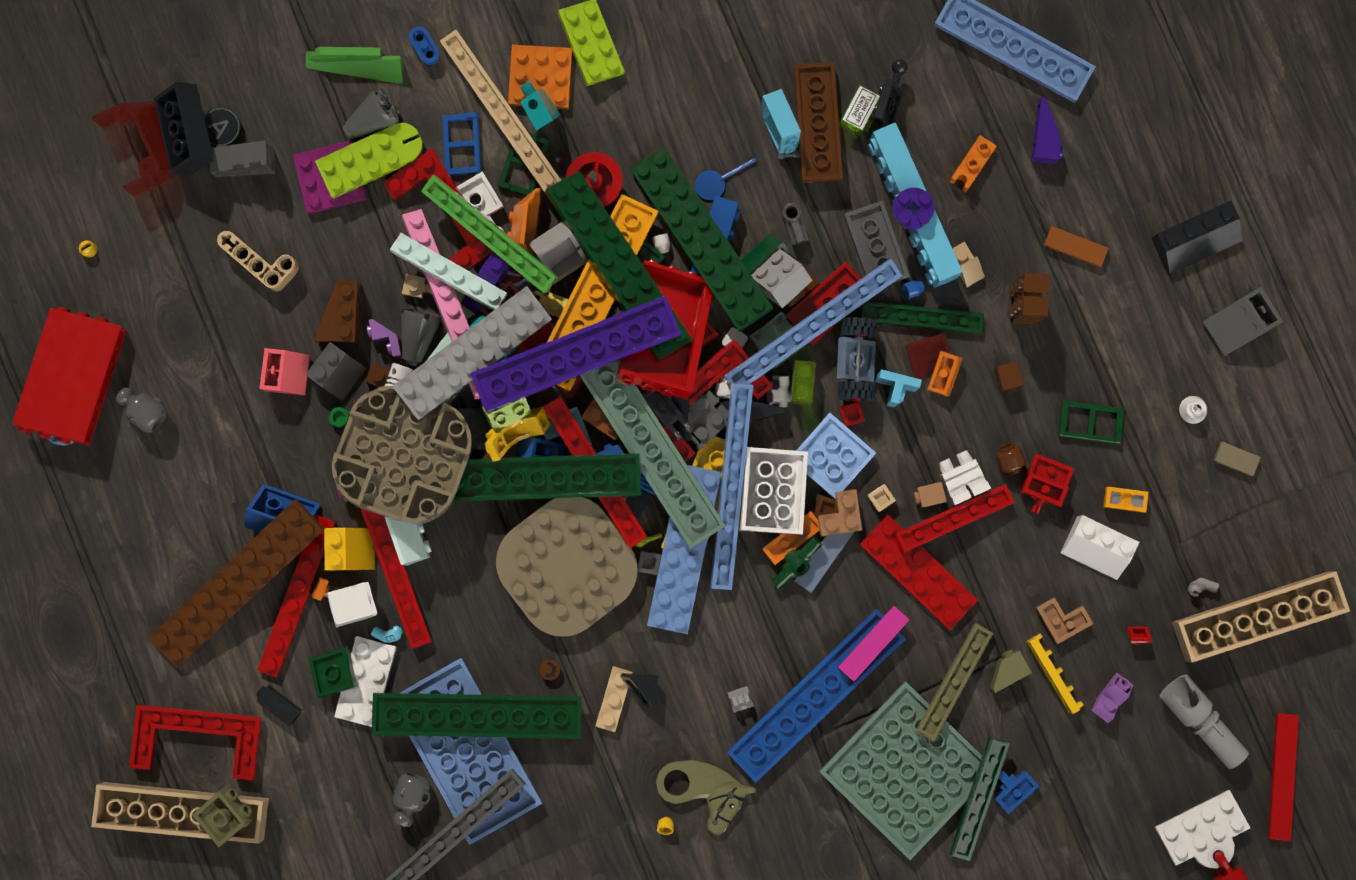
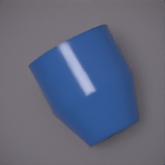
(912, 289)

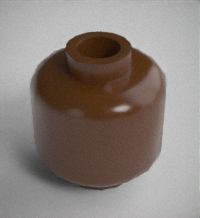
(1010, 458)

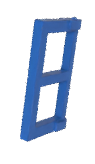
(476, 143)

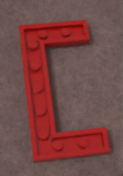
(415, 173)
(709, 373)
(152, 717)

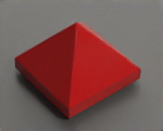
(1139, 635)

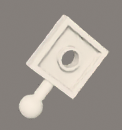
(480, 186)

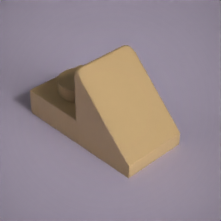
(970, 266)

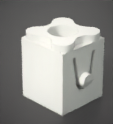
(352, 604)

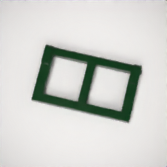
(502, 184)
(1092, 408)

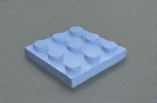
(834, 455)

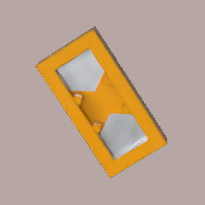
(1125, 499)

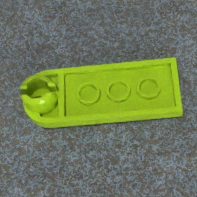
(370, 158)

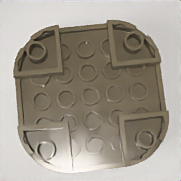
(399, 462)
(566, 566)

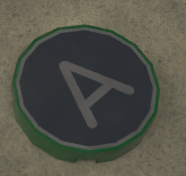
(222, 126)

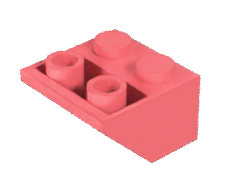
(284, 372)

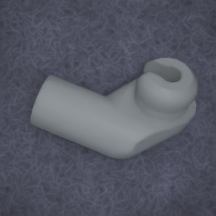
(1202, 584)

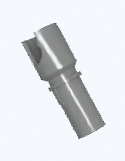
(1196, 711)

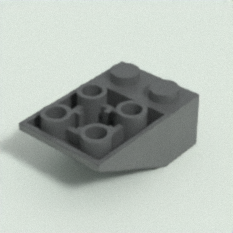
(1242, 321)

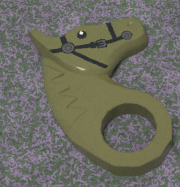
(707, 781)

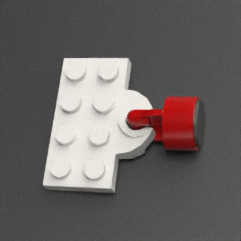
(1206, 835)

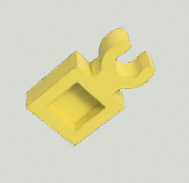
(552, 304)

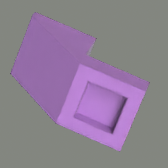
(380, 333)
(1111, 697)

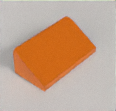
(945, 373)

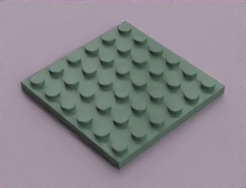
(900, 776)

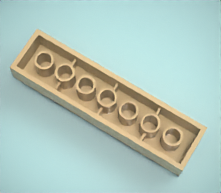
(1260, 616)
(166, 811)

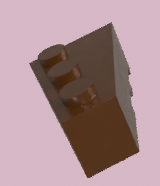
(342, 315)

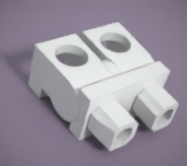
(965, 475)

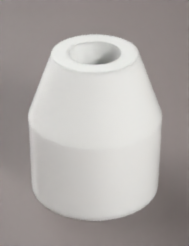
(661, 243)

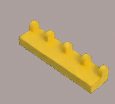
(1053, 674)

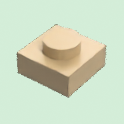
(881, 497)

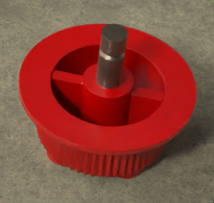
(600, 173)

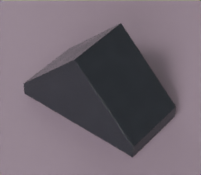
(643, 686)

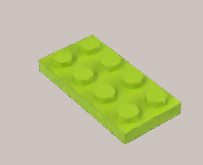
(590, 42)

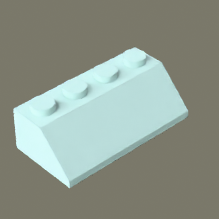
(408, 541)

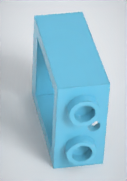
(780, 122)

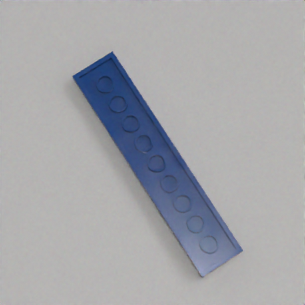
(805, 704)

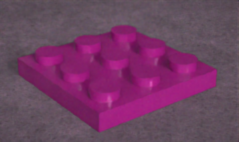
(312, 185)

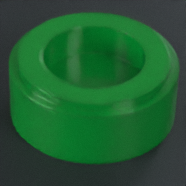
(339, 417)

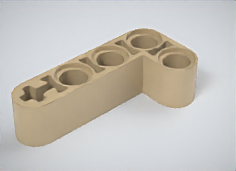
(254, 259)

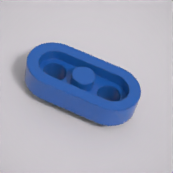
(425, 46)

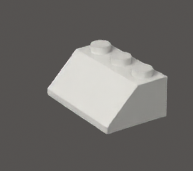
(1099, 547)

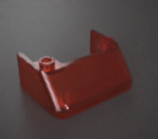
(154, 168)

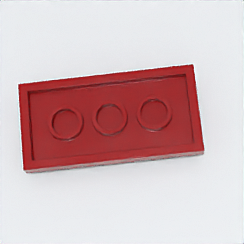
(830, 288)

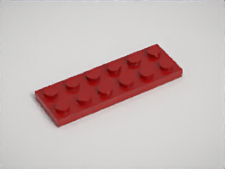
(919, 574)

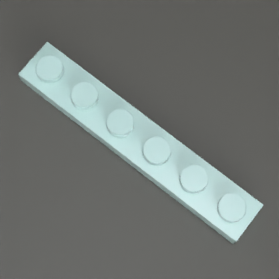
(448, 272)

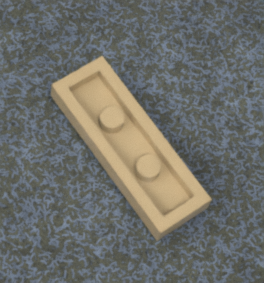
(613, 700)

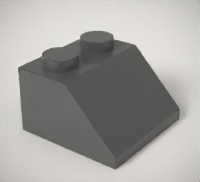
(336, 371)

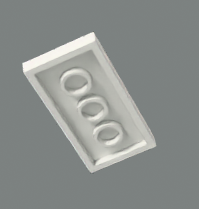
(372, 669)

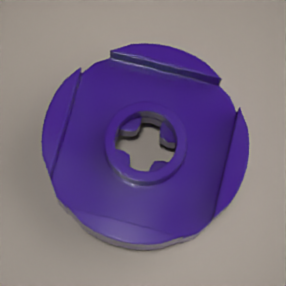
(905, 217)

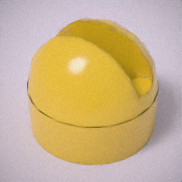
(90, 251)
(665, 826)

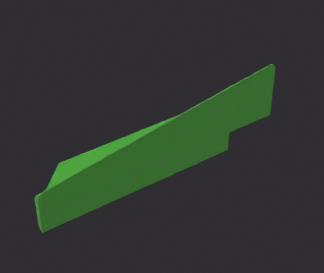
(357, 62)

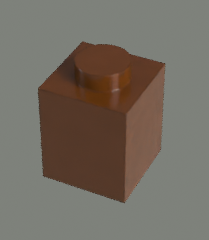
(1008, 377)

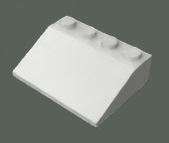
(773, 491)

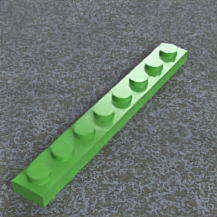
(489, 234)

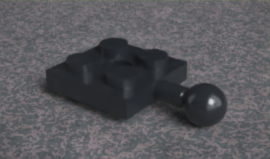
(890, 95)

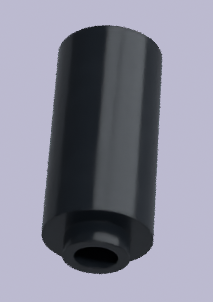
(278, 704)

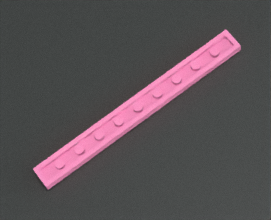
(443, 293)

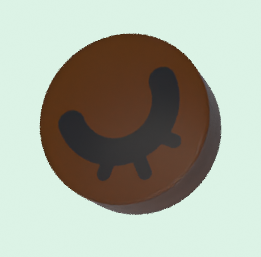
(550, 669)

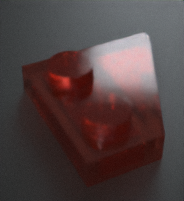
(925, 353)

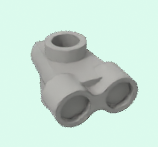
(779, 395)

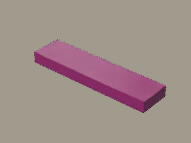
(873, 643)

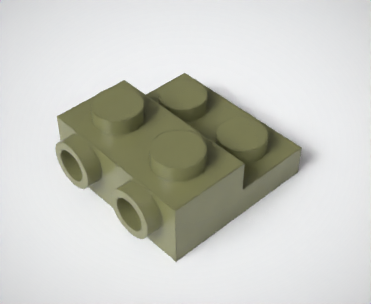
(223, 815)

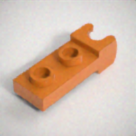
(973, 162)

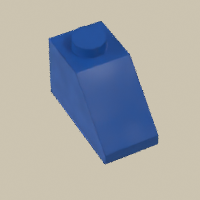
(538, 447)

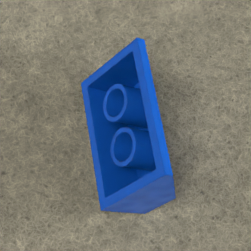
(269, 504)

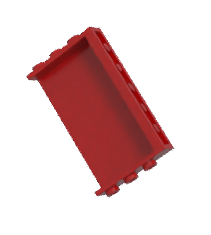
(691, 302)
(69, 377)

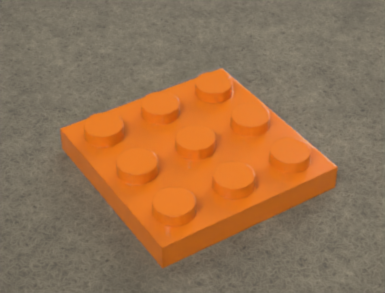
(545, 69)

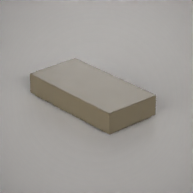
(1236, 459)

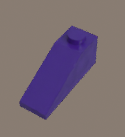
(1046, 139)
(492, 271)

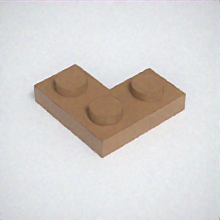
(847, 516)
(1061, 625)

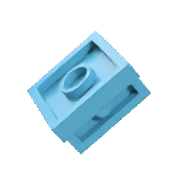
(899, 384)

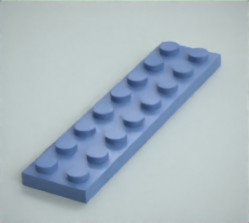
(1016, 47)
(680, 568)

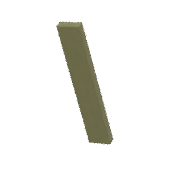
(954, 682)

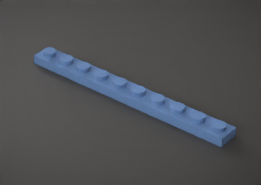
(814, 324)
(731, 485)

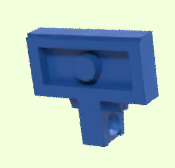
(1014, 790)

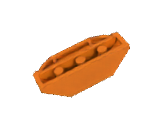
(526, 220)

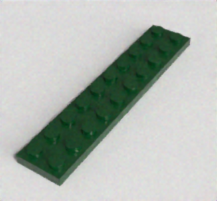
(702, 239)
(609, 252)
(551, 477)
(476, 715)

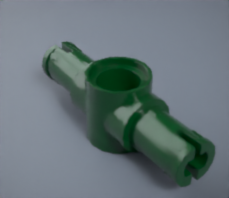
(797, 563)

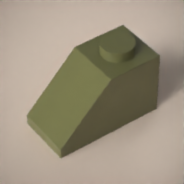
(1009, 670)

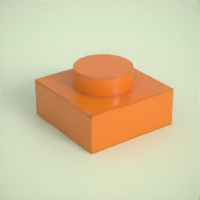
(321, 589)

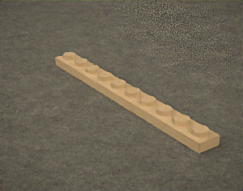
(500, 110)

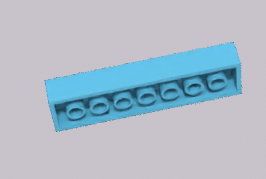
(901, 174)

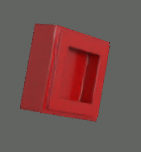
(851, 414)

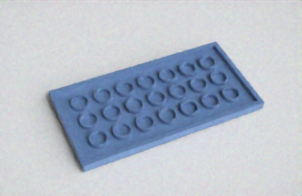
(470, 765)

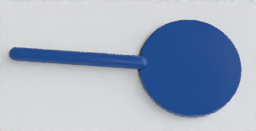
(712, 184)

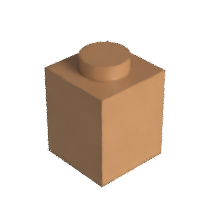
(929, 495)

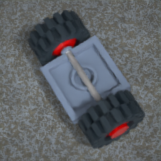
(856, 359)

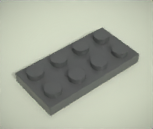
(875, 238)

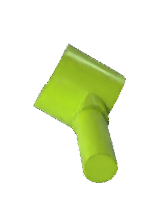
(647, 540)

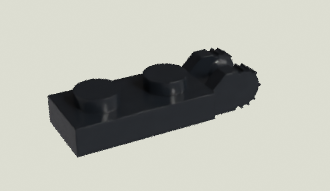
(666, 411)

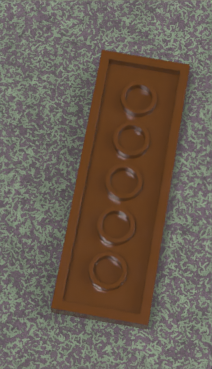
(818, 122)

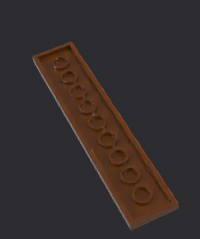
(236, 583)

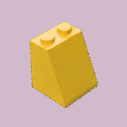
(348, 549)

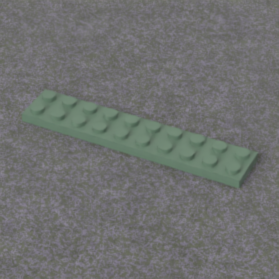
(659, 457)

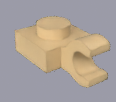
(415, 286)

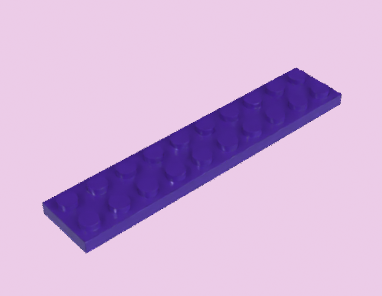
(575, 354)

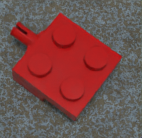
(1046, 482)

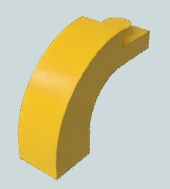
(503, 439)

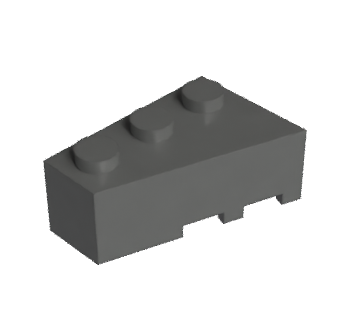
(243, 159)

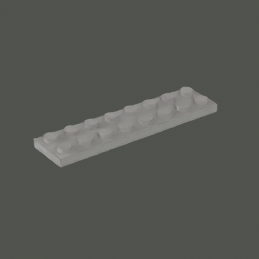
(472, 351)

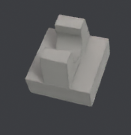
(740, 699)

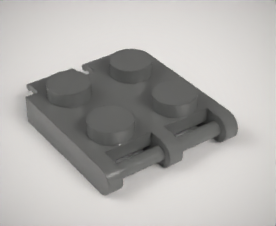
(706, 419)

